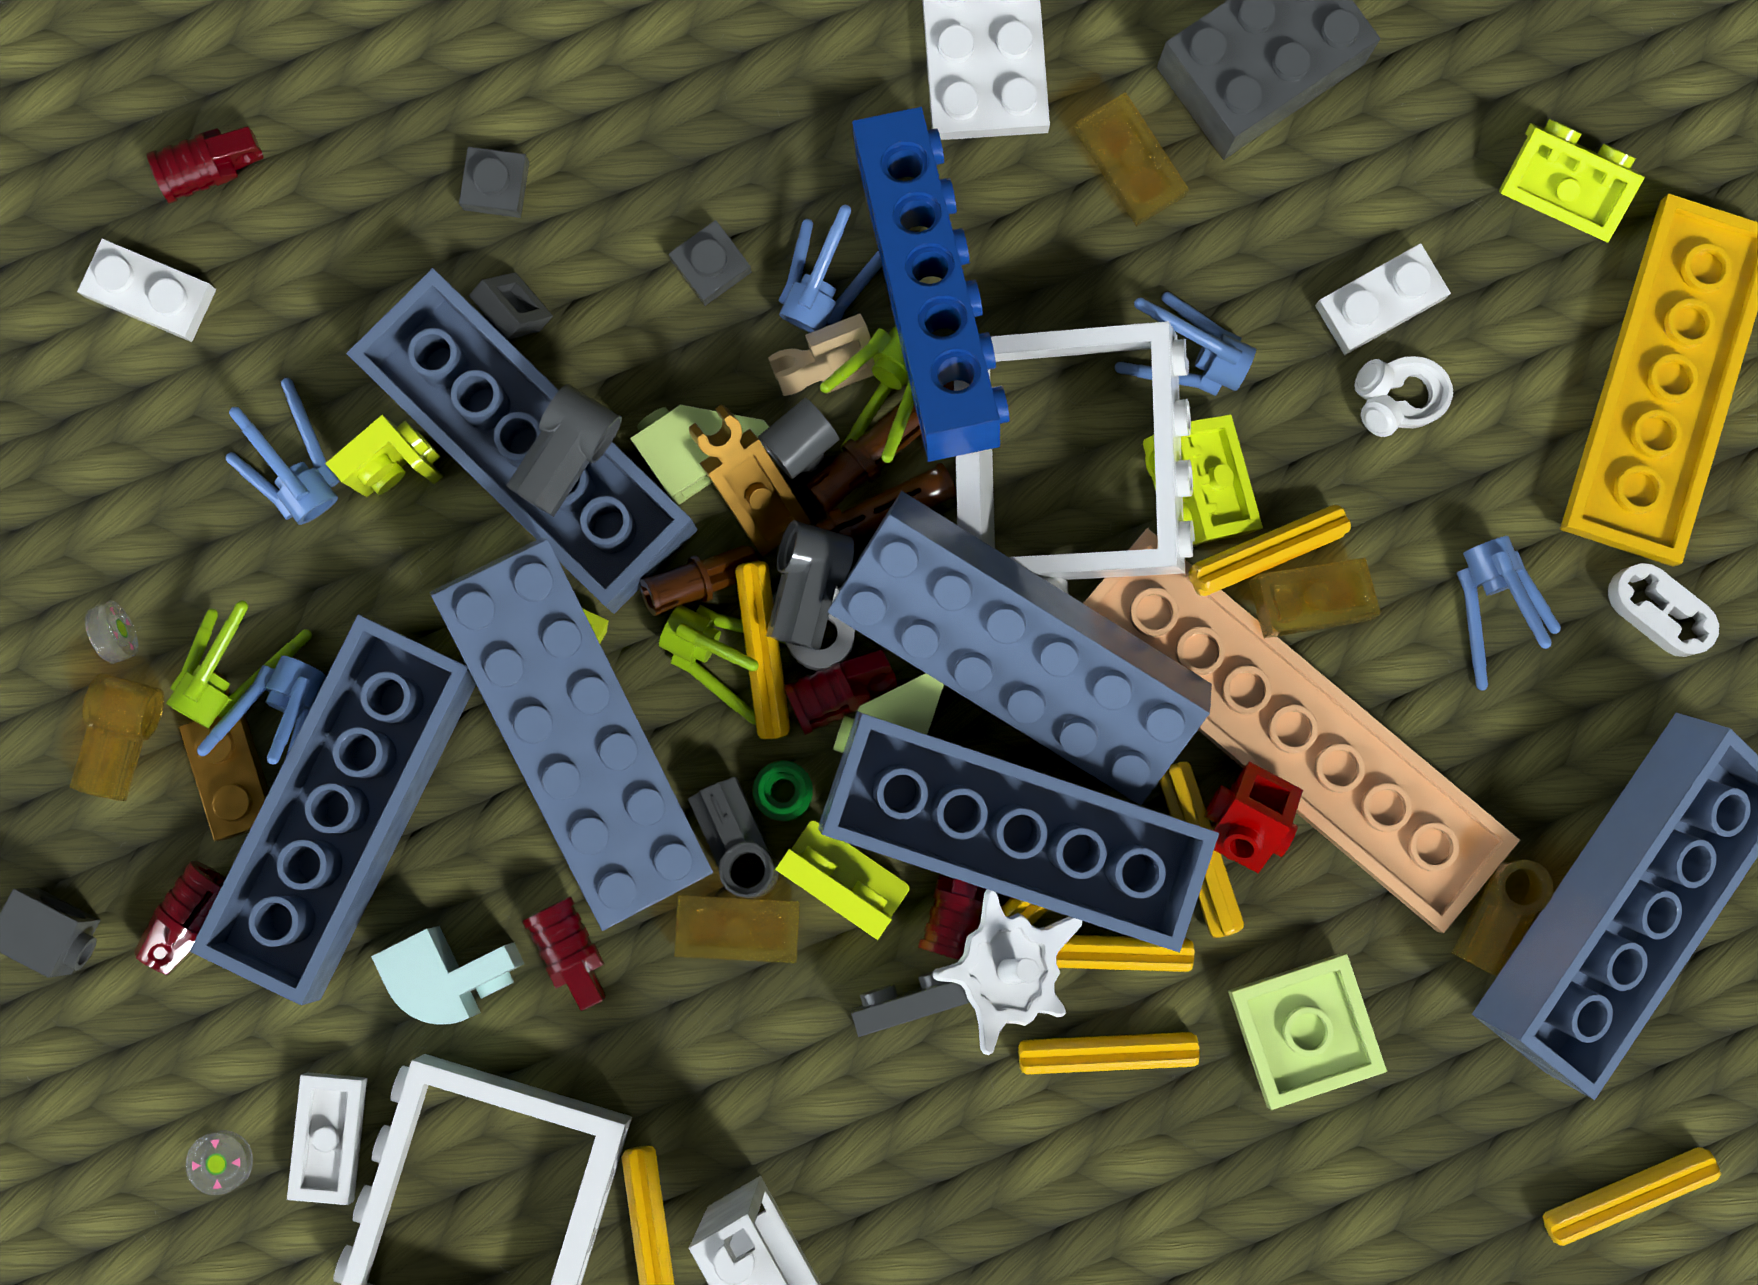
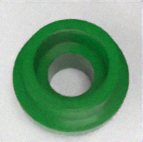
(763, 790)

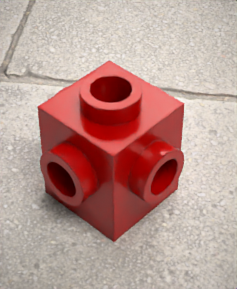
(1250, 829)

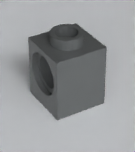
(46, 932)

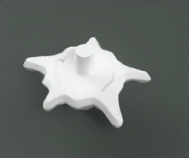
(1009, 969)

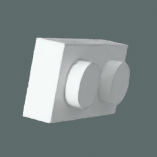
(146, 290)
(1382, 299)
(327, 1138)

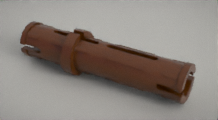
(859, 460)
(864, 519)

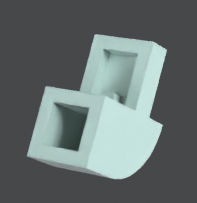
(429, 983)

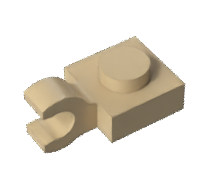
(828, 351)

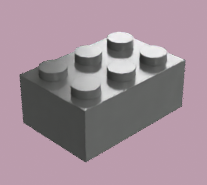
(1262, 62)

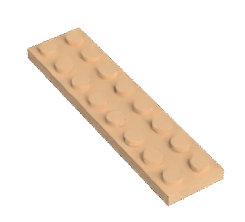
(1286, 717)

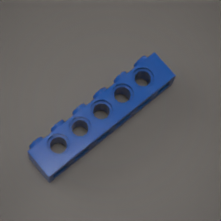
(949, 420)

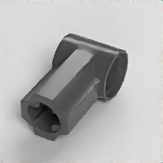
(571, 436)
(800, 440)
(811, 568)
(733, 834)

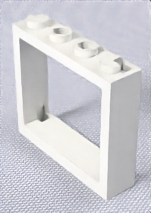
(1172, 473)
(394, 1142)
(747, 1247)

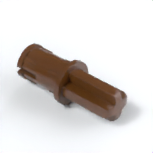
(694, 580)

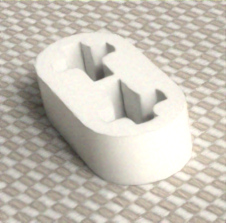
(1672, 600)

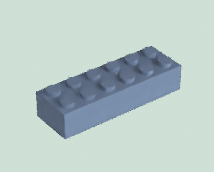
(486, 412)
(1022, 649)
(572, 732)
(335, 812)
(1017, 832)
(1631, 907)

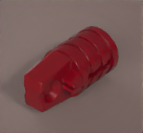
(203, 161)
(840, 690)
(952, 917)
(179, 918)
(567, 951)

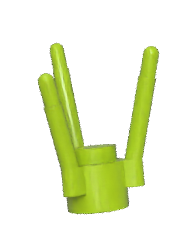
(892, 374)
(693, 638)
(197, 689)

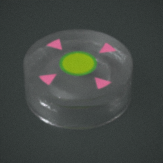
(111, 632)
(219, 1162)

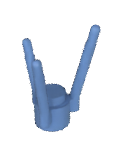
(810, 302)
(1222, 352)
(302, 491)
(1497, 569)
(291, 690)

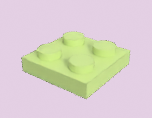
(1307, 1031)

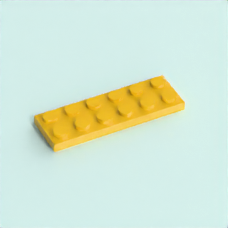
(1668, 383)

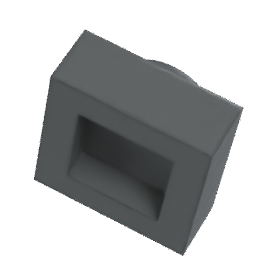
(494, 182)
(710, 262)
(510, 306)

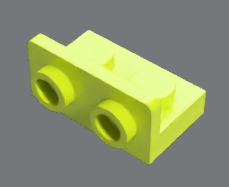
(1572, 181)
(377, 456)
(1222, 490)
(844, 879)

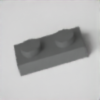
(886, 1008)

